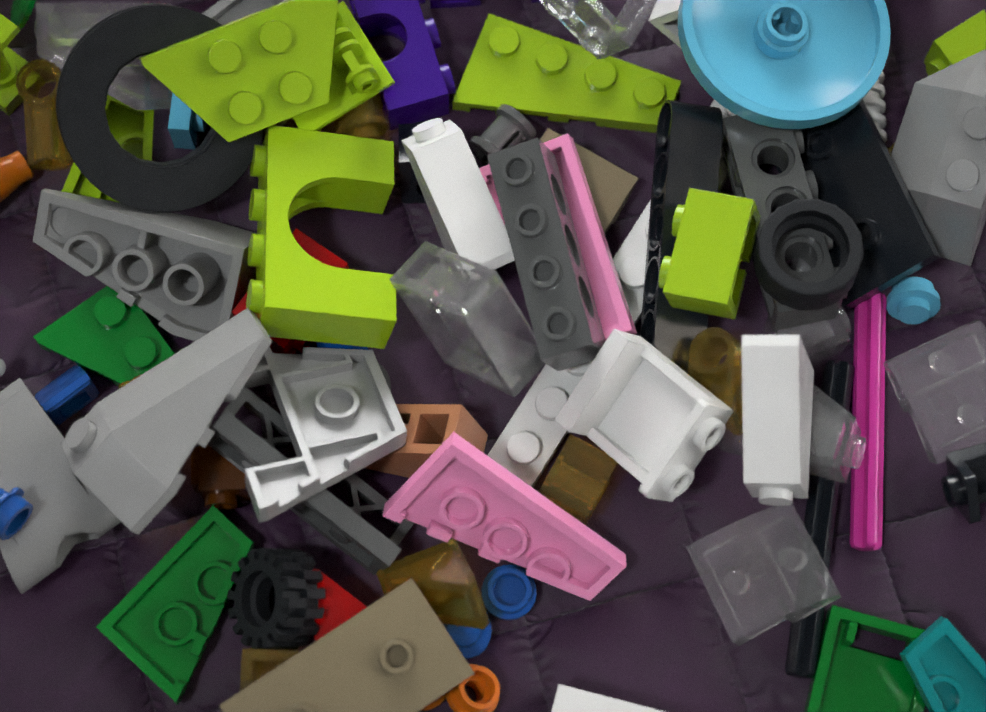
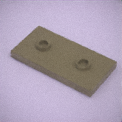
(377, 661)

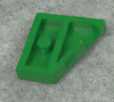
(106, 338)

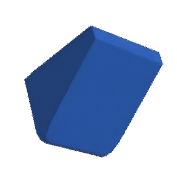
(67, 394)

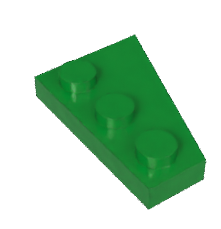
(178, 603)

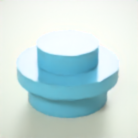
(913, 300)

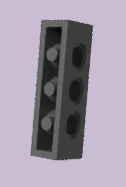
(744, 150)
(547, 254)

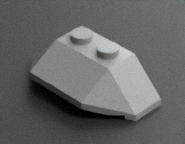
(944, 155)

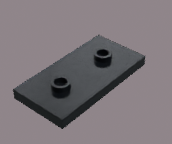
(864, 182)

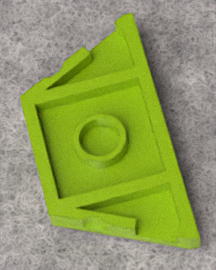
(253, 67)

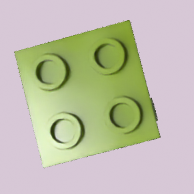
(355, 74)

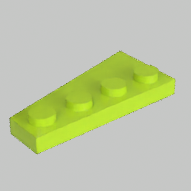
(559, 80)

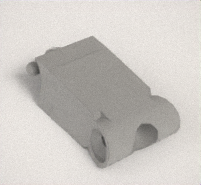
(62, 505)

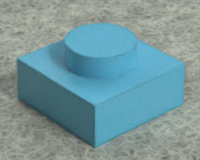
(184, 124)

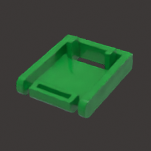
(859, 679)

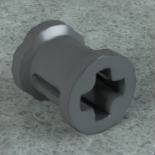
(504, 132)

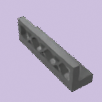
(323, 510)

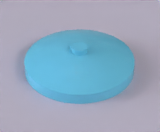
(785, 58)

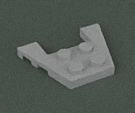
(335, 417)

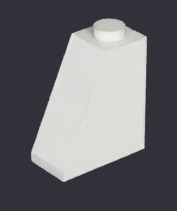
(457, 194)
(776, 417)

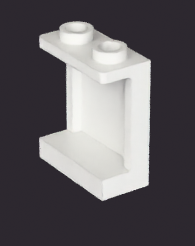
(645, 414)

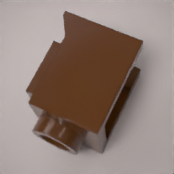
(217, 479)

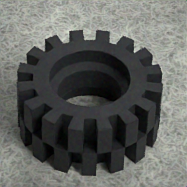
(276, 599)

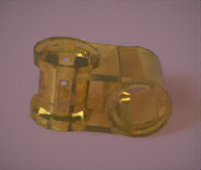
(722, 379)

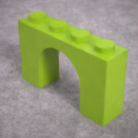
(293, 290)

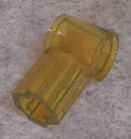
(42, 131)

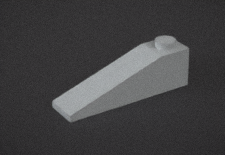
(164, 262)
(145, 431)

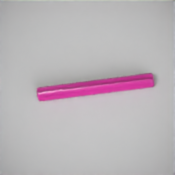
(869, 410)

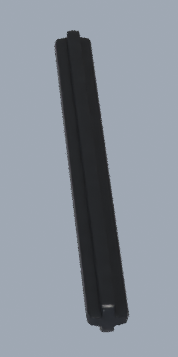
(820, 524)

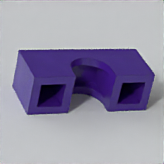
(420, 82)

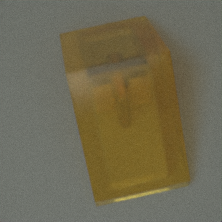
(444, 582)

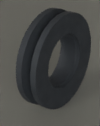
(86, 131)

